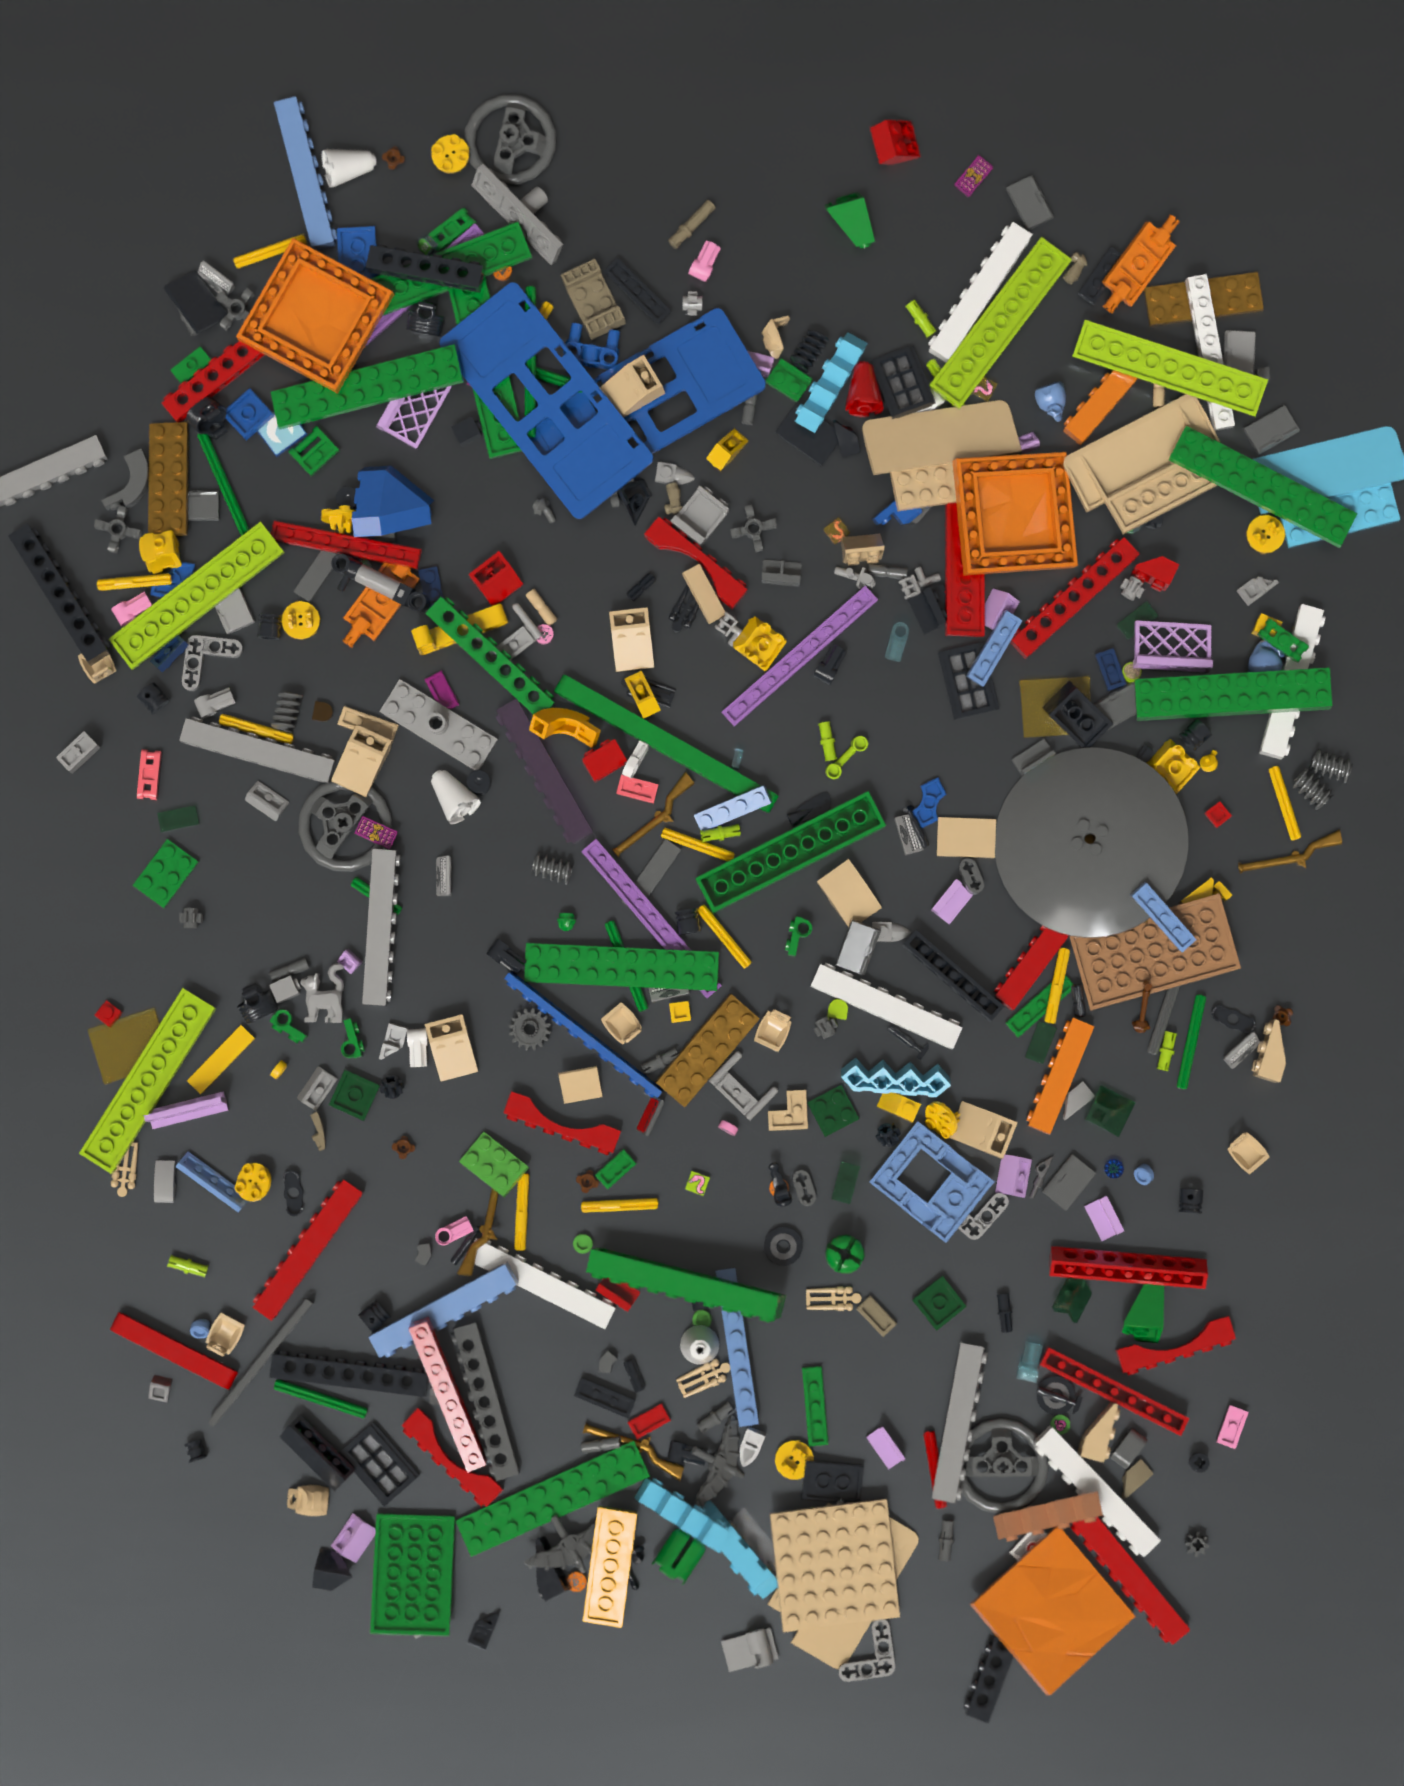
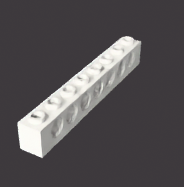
(1207, 339)

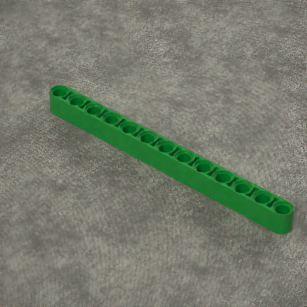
(657, 738)

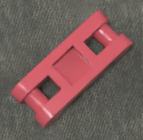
(149, 774)

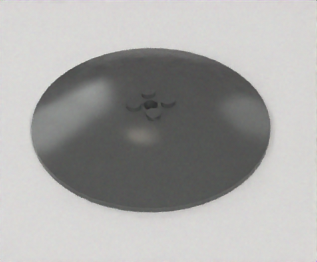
(1082, 885)

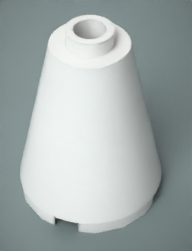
(346, 165)
(454, 796)
(699, 1337)

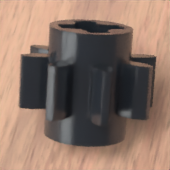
(392, 1086)
(888, 1134)

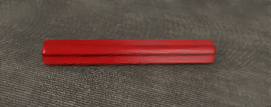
(933, 1459)

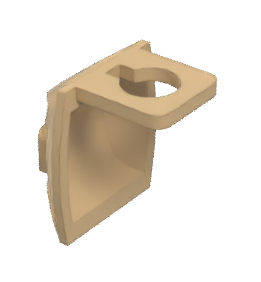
(772, 338)
(98, 670)
(621, 1023)
(773, 1030)
(1248, 1152)
(224, 1334)
(310, 1500)

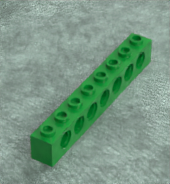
(493, 668)

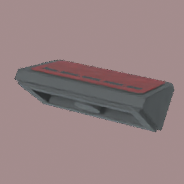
(650, 1116)

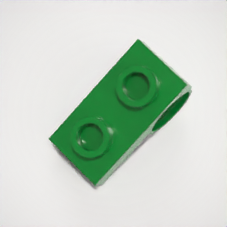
(791, 945)
(352, 1030)
(295, 1035)

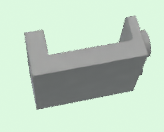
(700, 515)

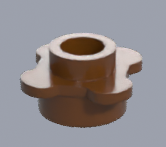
(393, 152)
(1287, 1015)
(408, 1147)
(582, 1181)

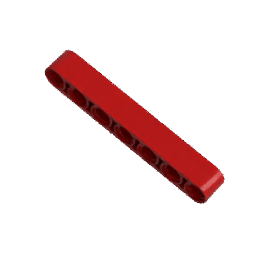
(173, 1350)

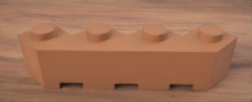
(1047, 1516)

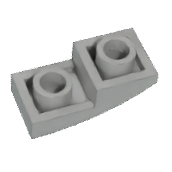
(164, 1182)

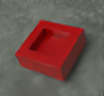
(1217, 814)
(108, 1014)

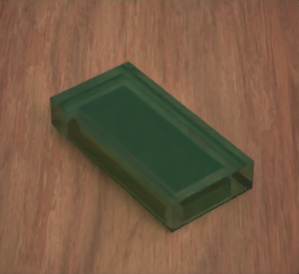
(1142, 613)
(178, 819)
(1040, 1043)

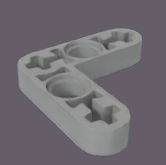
(204, 649)
(977, 1220)
(880, 1658)

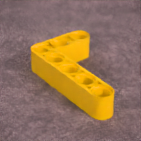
(435, 639)

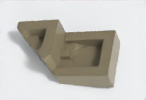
(319, 1138)
(1135, 1477)

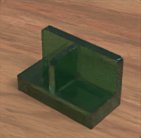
(845, 1182)
(1073, 1298)

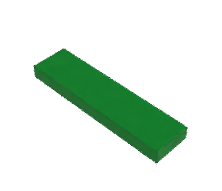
(1035, 1009)
(815, 1406)

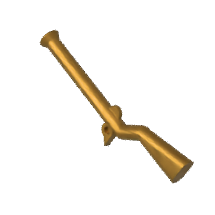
(681, 786)
(1329, 840)
(468, 1263)
(672, 1469)

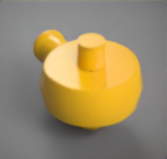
(1209, 762)

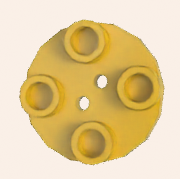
(446, 146)
(340, 517)
(1259, 540)
(291, 620)
(941, 1119)
(257, 1174)
(788, 1467)

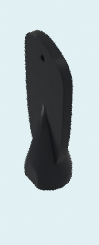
(810, 809)

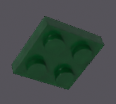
(354, 1095)
(833, 1111)
(939, 1303)

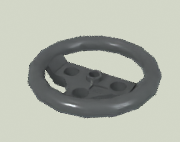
(543, 145)
(324, 852)
(1036, 1465)

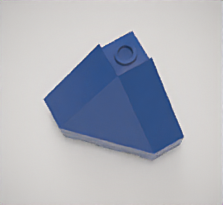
(388, 503)

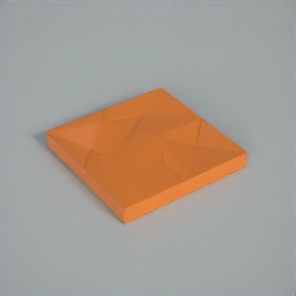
(315, 315)
(1014, 513)
(1052, 1610)

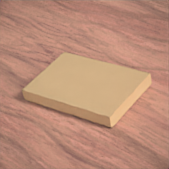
(966, 837)

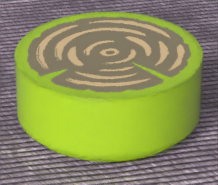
(1131, 673)

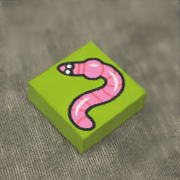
(697, 1183)

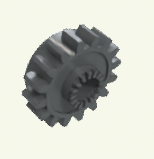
(519, 1029)

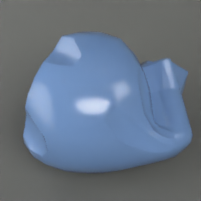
(1052, 399)
(1265, 658)

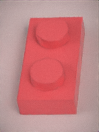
(637, 789)

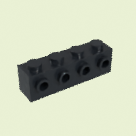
(317, 1453)

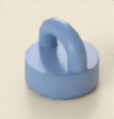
(1144, 1174)
(200, 1328)

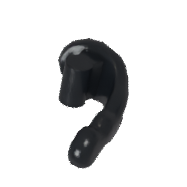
(781, 1194)
(637, 1558)

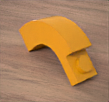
(564, 721)

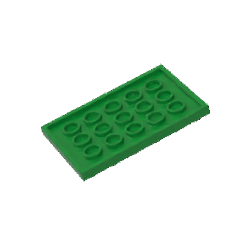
(412, 1575)

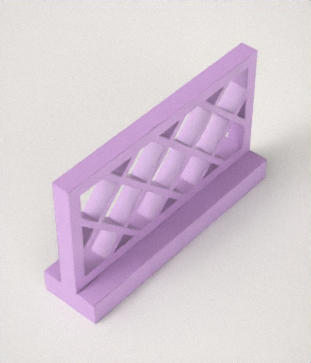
(393, 407)
(1175, 662)
(187, 1110)

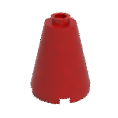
(864, 392)

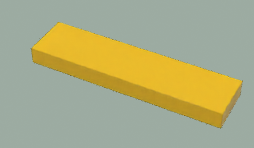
(221, 1059)

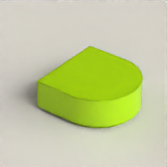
(838, 1009)

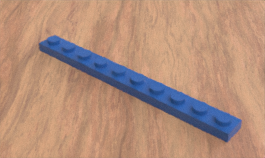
(577, 1030)

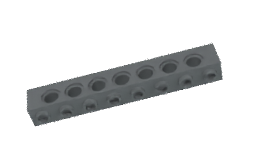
(497, 1470)

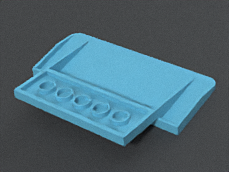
(1348, 471)

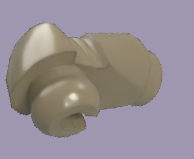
(1075, 270)
(674, 496)

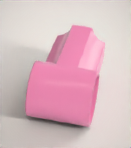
(704, 263)
(128, 610)
(456, 1230)

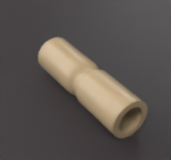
(1158, 396)
(543, 609)

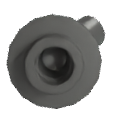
(542, 506)

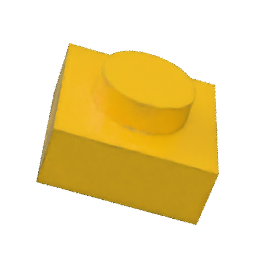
(1220, 888)
(680, 1012)

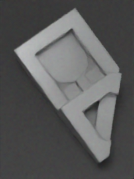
(1255, 589)
(393, 1040)
(1077, 1099)

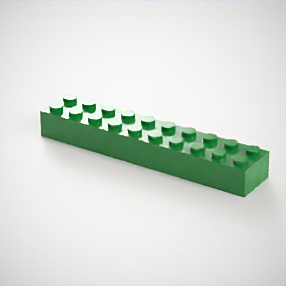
(1233, 694)
(790, 852)
(686, 1283)

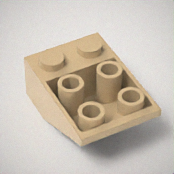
(633, 387)
(862, 548)
(631, 639)
(361, 760)
(451, 1047)
(1271, 1057)
(984, 1130)
(1096, 1438)

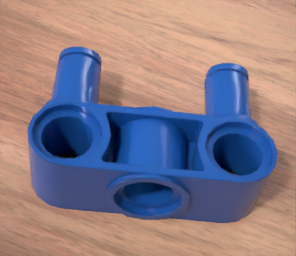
(593, 355)

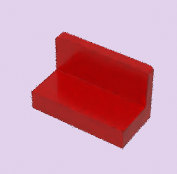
(619, 1294)

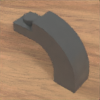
(137, 483)

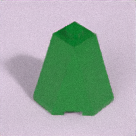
(853, 218)
(1146, 1315)

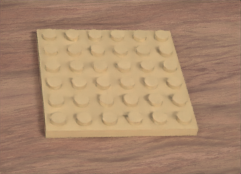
(834, 1565)

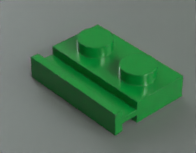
(789, 380)

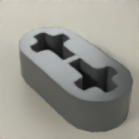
(975, 874)
(799, 1190)

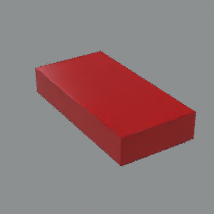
(649, 1421)

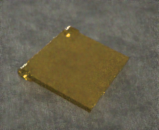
(1035, 695)
(122, 1044)

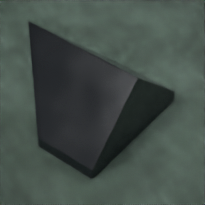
(634, 498)
(330, 1570)

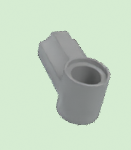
(210, 704)

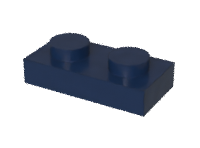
(431, 584)
(169, 653)
(1110, 669)

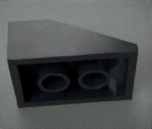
(1077, 715)

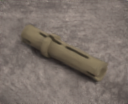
(685, 230)

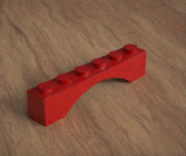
(666, 538)
(522, 1108)
(1214, 1333)
(422, 1429)

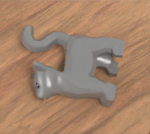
(328, 999)

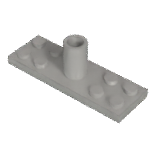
(519, 211)
(454, 737)

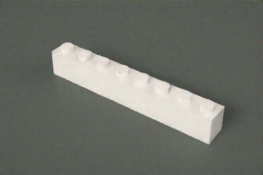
(980, 292)
(1280, 725)
(886, 1006)
(548, 1286)
(1086, 1480)

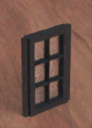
(902, 382)
(964, 694)
(379, 1464)

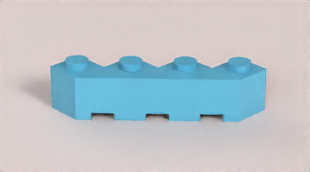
(829, 385)
(906, 1081)
(685, 1516)
(743, 1557)

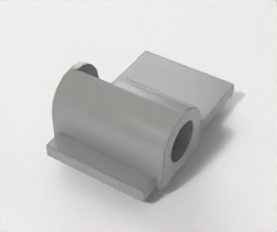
(752, 1649)

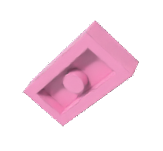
(1232, 1427)

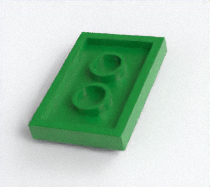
(165, 873)

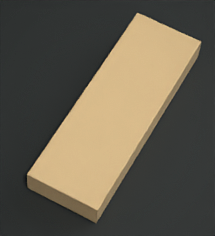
(704, 593)
(350, 718)

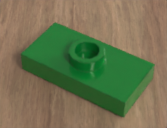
(192, 363)
(615, 1169)

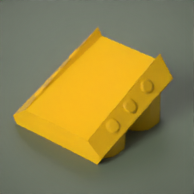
(759, 643)
(1174, 765)

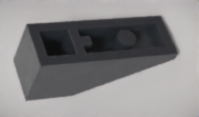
(550, 1582)

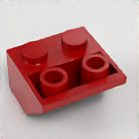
(895, 141)
(1156, 572)
(495, 579)
(604, 760)

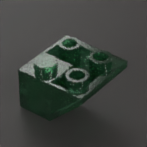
(1109, 1111)

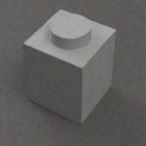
(285, 989)

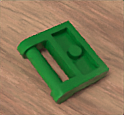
(318, 455)

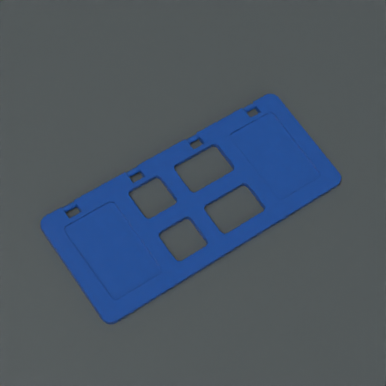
(708, 366)
(591, 459)

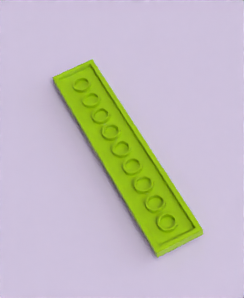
(1000, 323)
(1170, 368)
(196, 595)
(147, 1081)

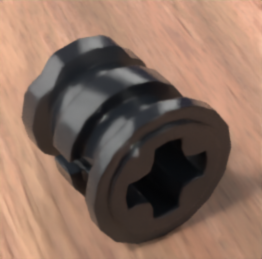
(195, 1450)
(1203, 1466)

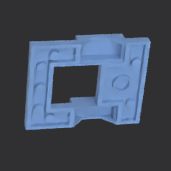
(951, 1201)

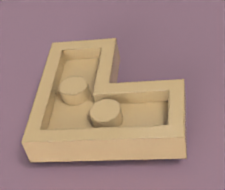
(794, 1117)

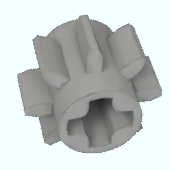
(692, 303)
(1132, 588)

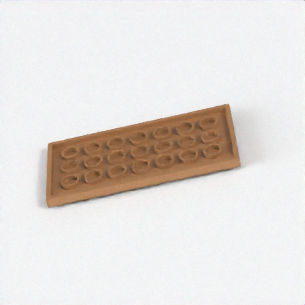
(1118, 964)

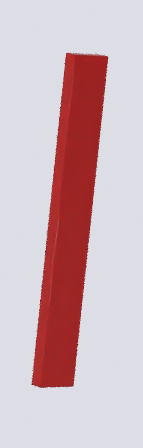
(346, 544)

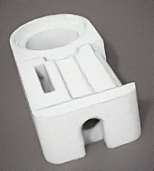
(635, 759)

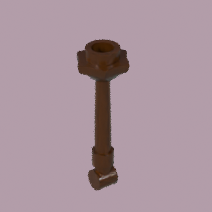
(1141, 1024)

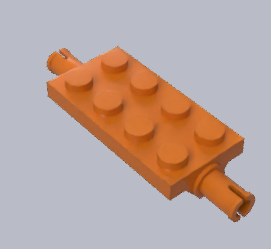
(1139, 263)
(373, 610)

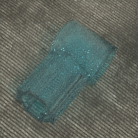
(896, 644)
(1029, 1368)

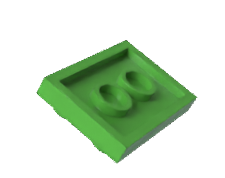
(494, 1164)

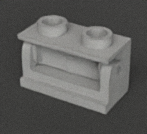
(78, 752)

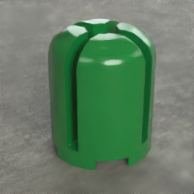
(834, 1259)
(687, 1561)

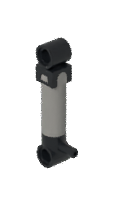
(378, 582)

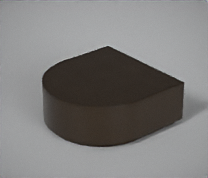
(322, 712)

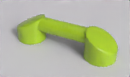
(834, 770)

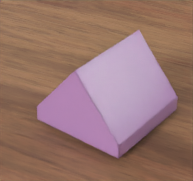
(1029, 442)
(349, 961)

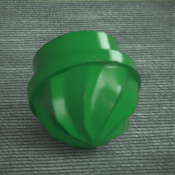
(566, 921)

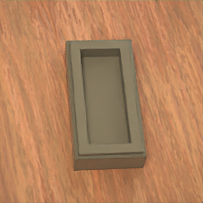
(876, 1316)

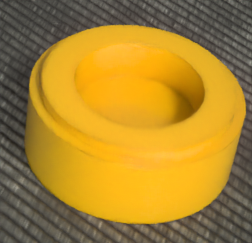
(279, 1069)

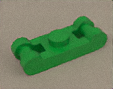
(452, 229)
(1283, 640)

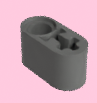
(1128, 1448)

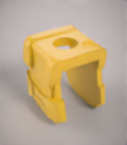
(160, 551)

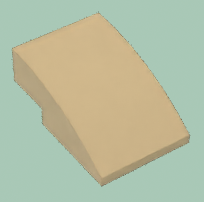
(849, 893)

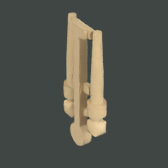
(122, 1191)
(856, 1298)
(725, 1368)

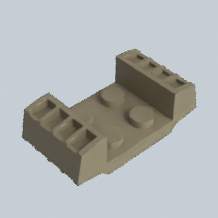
(592, 299)

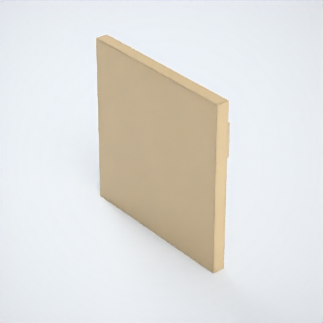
(580, 1084)

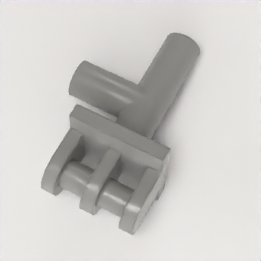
(862, 579)
(915, 585)
(730, 627)

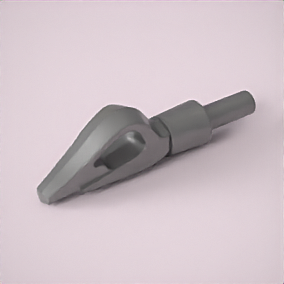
(1040, 1176)

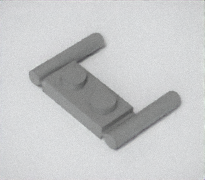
(517, 641)
(736, 1092)

